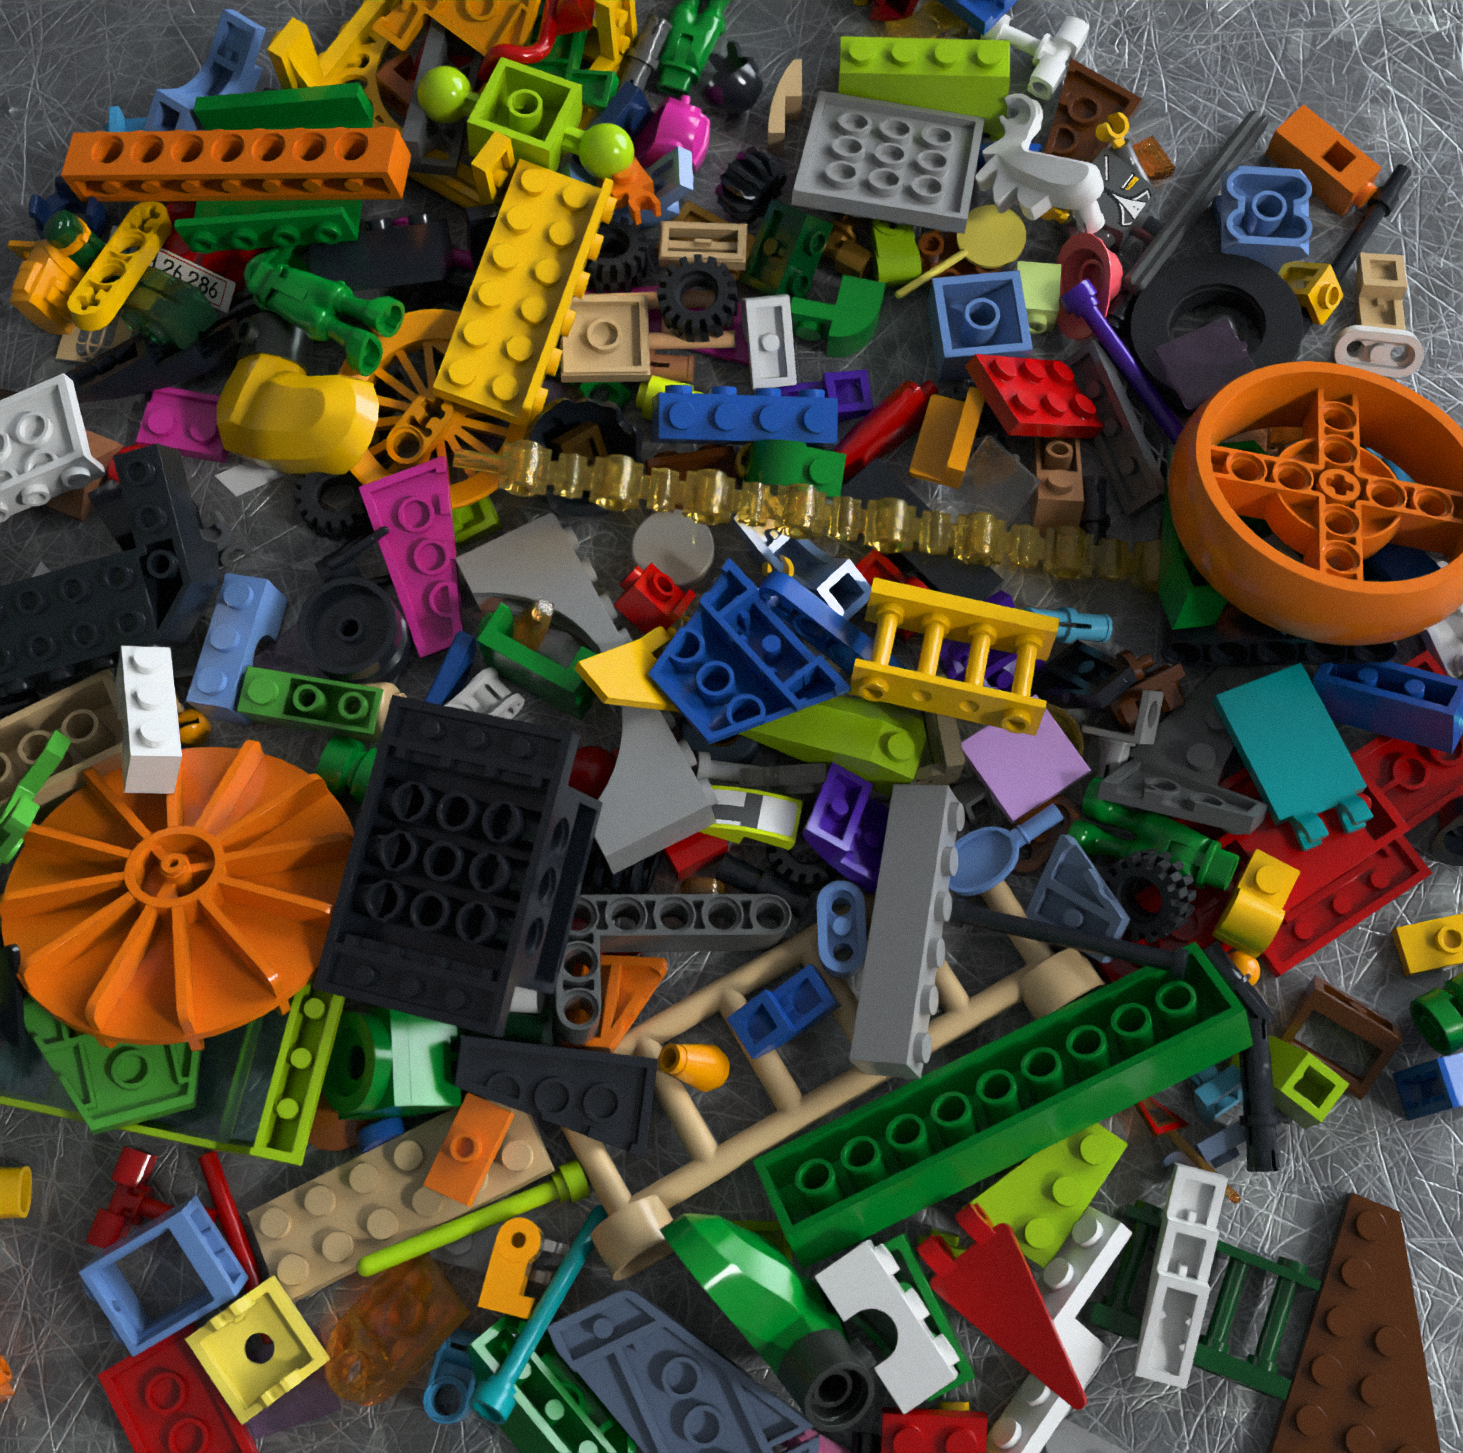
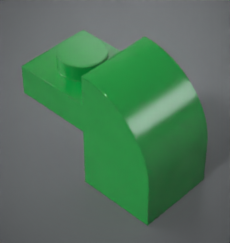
(848, 324)
(791, 462)

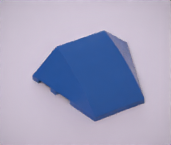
(740, 663)

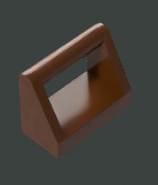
(1356, 1018)

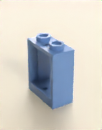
(205, 1251)

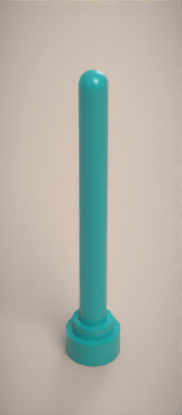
(494, 1397)

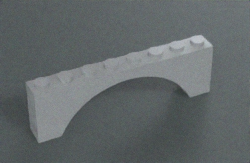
(652, 789)

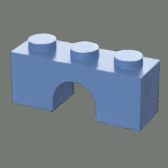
(242, 616)

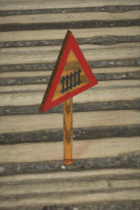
(1165, 1122)

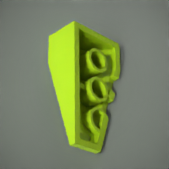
(855, 733)

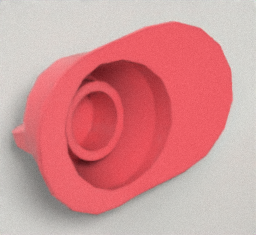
(1084, 258)

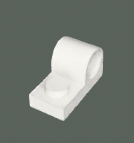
(769, 340)

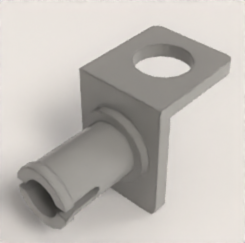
(1117, 742)

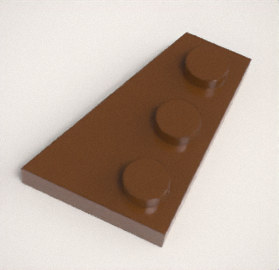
(1082, 106)

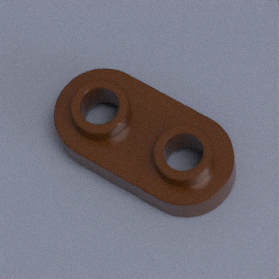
(1043, 845)

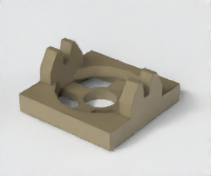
(944, 749)

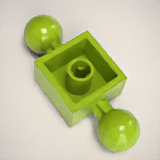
(532, 110)

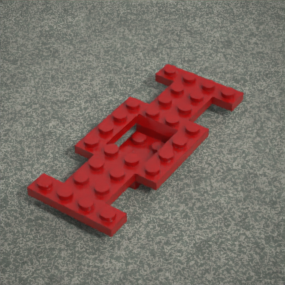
(1402, 791)

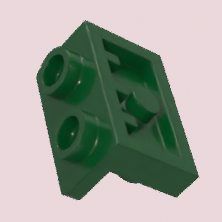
(786, 251)

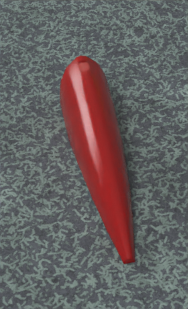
(886, 426)

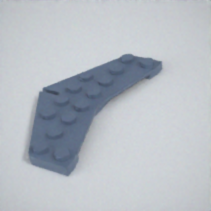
(671, 1383)

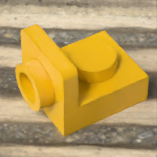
(1314, 287)

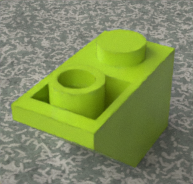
(1301, 1083)

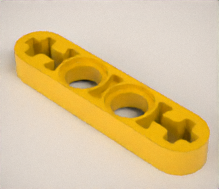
(97, 303)

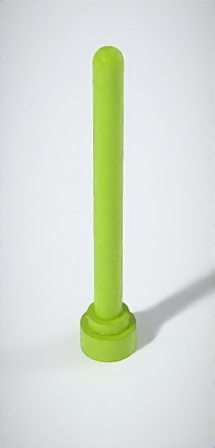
(564, 1185)

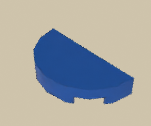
(453, 670)

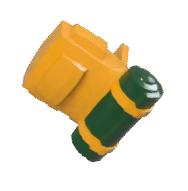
(54, 271)

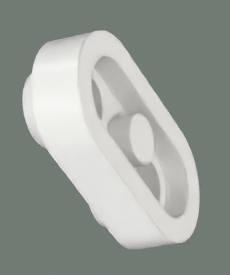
(1376, 350)

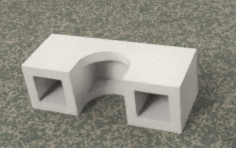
(151, 726)
(920, 1360)

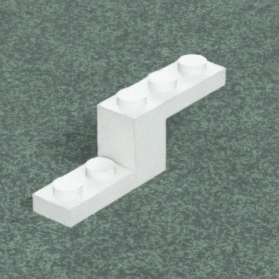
(1065, 1289)

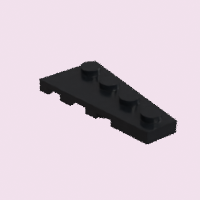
(573, 1088)

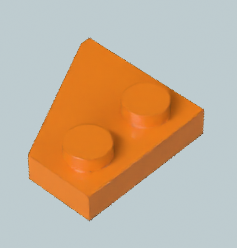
(625, 990)

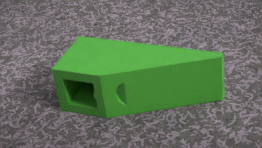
(308, 702)

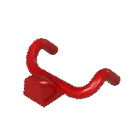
(558, 19)

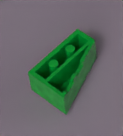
(882, 1329)

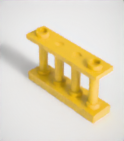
(961, 620)

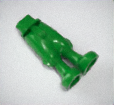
(689, 44)
(312, 305)
(1152, 830)

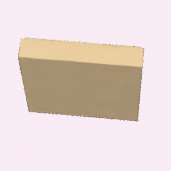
(607, 340)

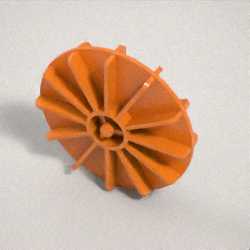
(181, 905)

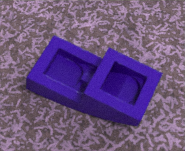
(849, 387)

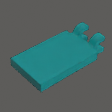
(1294, 753)

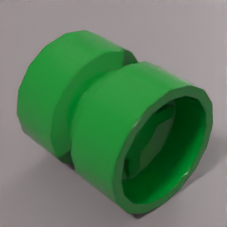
(346, 767)
(1440, 1016)

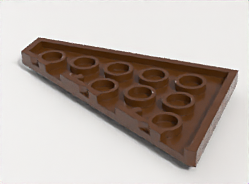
(1361, 1354)

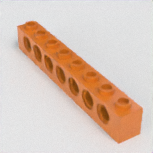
(238, 165)

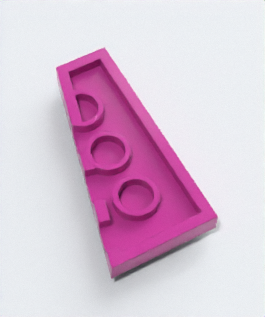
(420, 550)

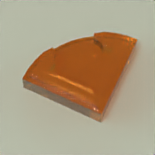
(1154, 159)
(533, 623)

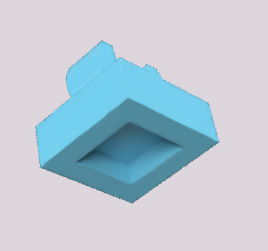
(1216, 1091)

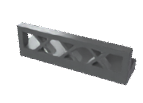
(418, 127)
(1130, 460)

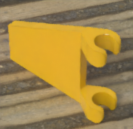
(622, 673)

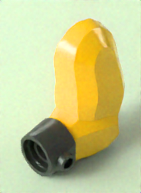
(282, 414)

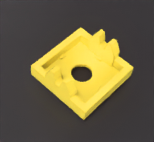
(222, 1341)

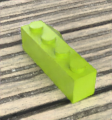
(930, 74)

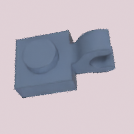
(1217, 1148)

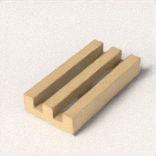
(730, 253)

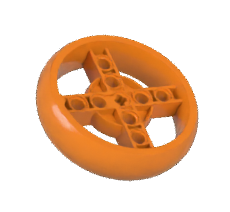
(1322, 501)

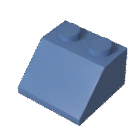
(976, 317)

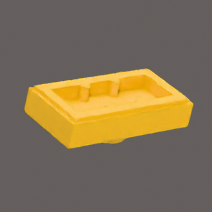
(1430, 944)

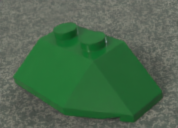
(553, 1403)

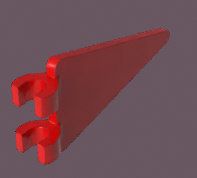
(1000, 1297)

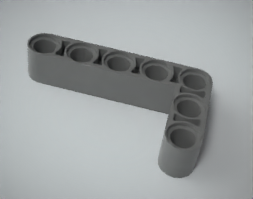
(652, 936)

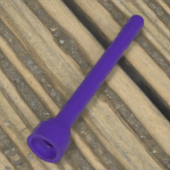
(1083, 304)

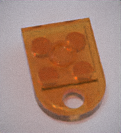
(392, 1331)

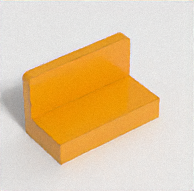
(947, 439)

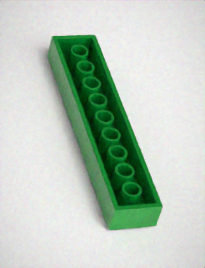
(1000, 1105)

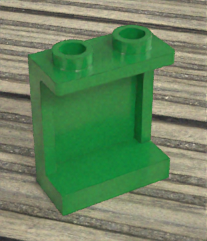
(529, 669)

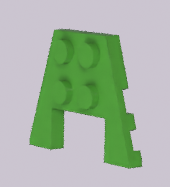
(20, 810)
(117, 1083)

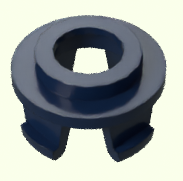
(67, 200)

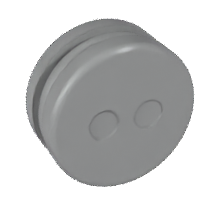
(676, 548)

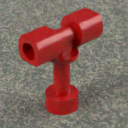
(131, 1199)

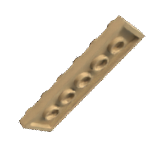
(379, 1200)

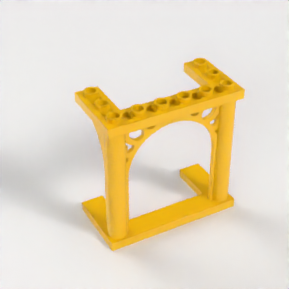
(494, 166)

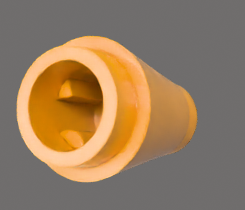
(695, 1064)

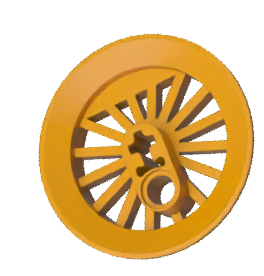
(431, 332)

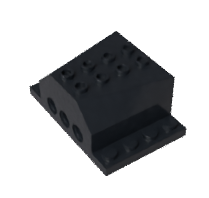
(460, 867)

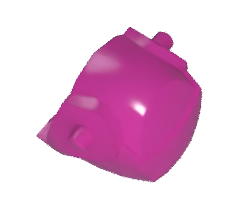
(674, 125)

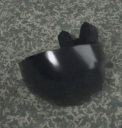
(734, 84)

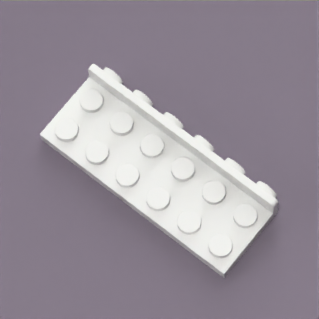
(43, 446)

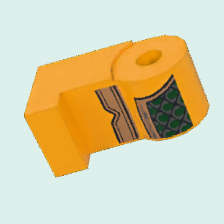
(509, 1268)

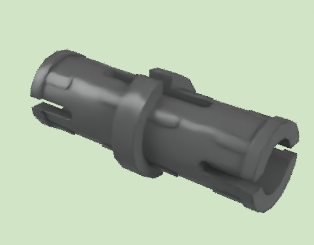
(644, 55)

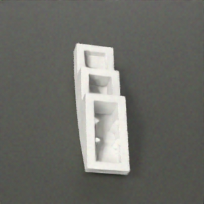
(1180, 1276)

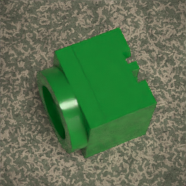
(390, 1066)

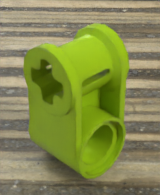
(895, 253)

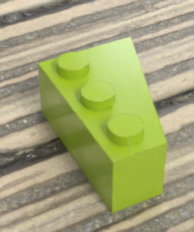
(1051, 1191)

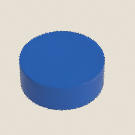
(380, 1133)

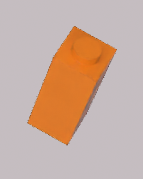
(1333, 165)

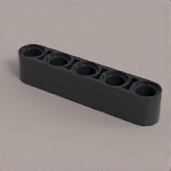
(1247, 642)

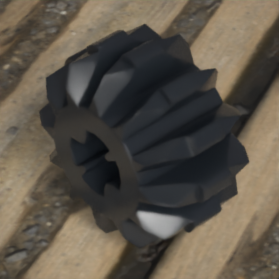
(750, 184)

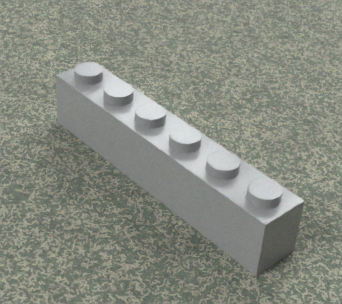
(907, 932)

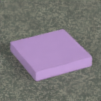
(1024, 768)

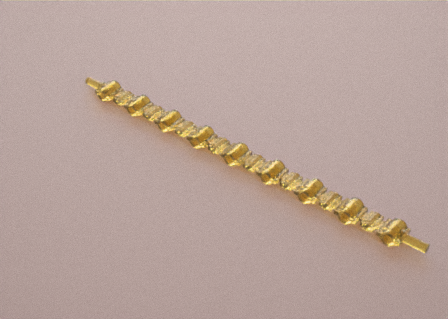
(802, 513)

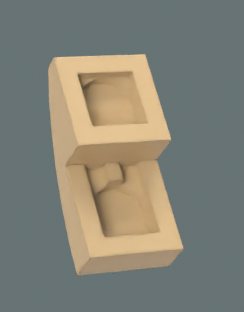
(785, 106)
(1380, 290)

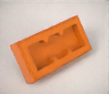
(469, 1149)

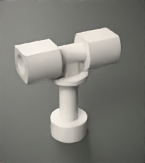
(1048, 53)

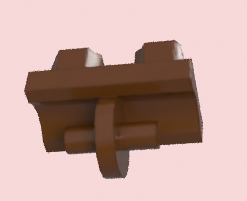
(1163, 678)

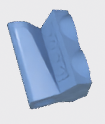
(1264, 214)

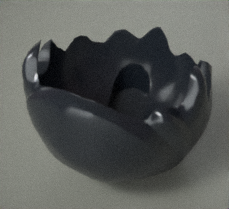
(617, 436)

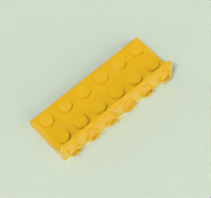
(524, 294)

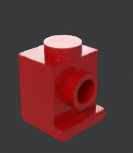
(651, 599)

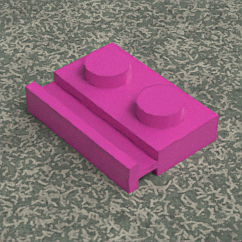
(183, 422)

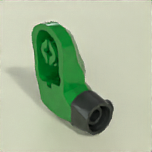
(779, 1316)

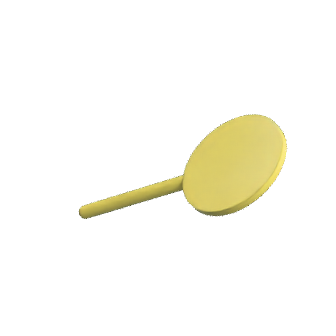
(988, 242)

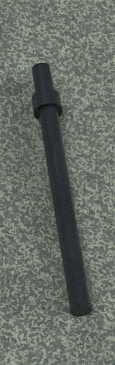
(1379, 206)

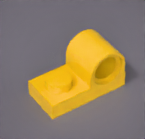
(1256, 904)

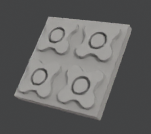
(889, 162)

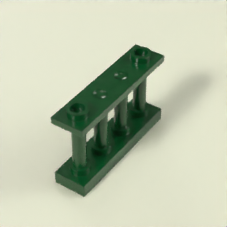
(1211, 1350)

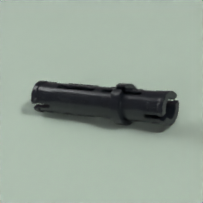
(1258, 1101)

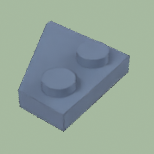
(1076, 895)

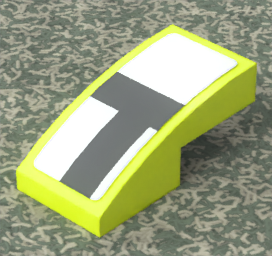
(755, 815)

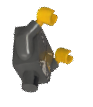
(1125, 193)

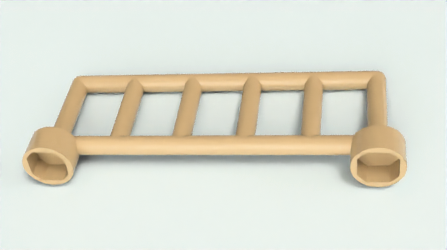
(631, 1234)

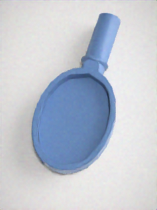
(992, 852)

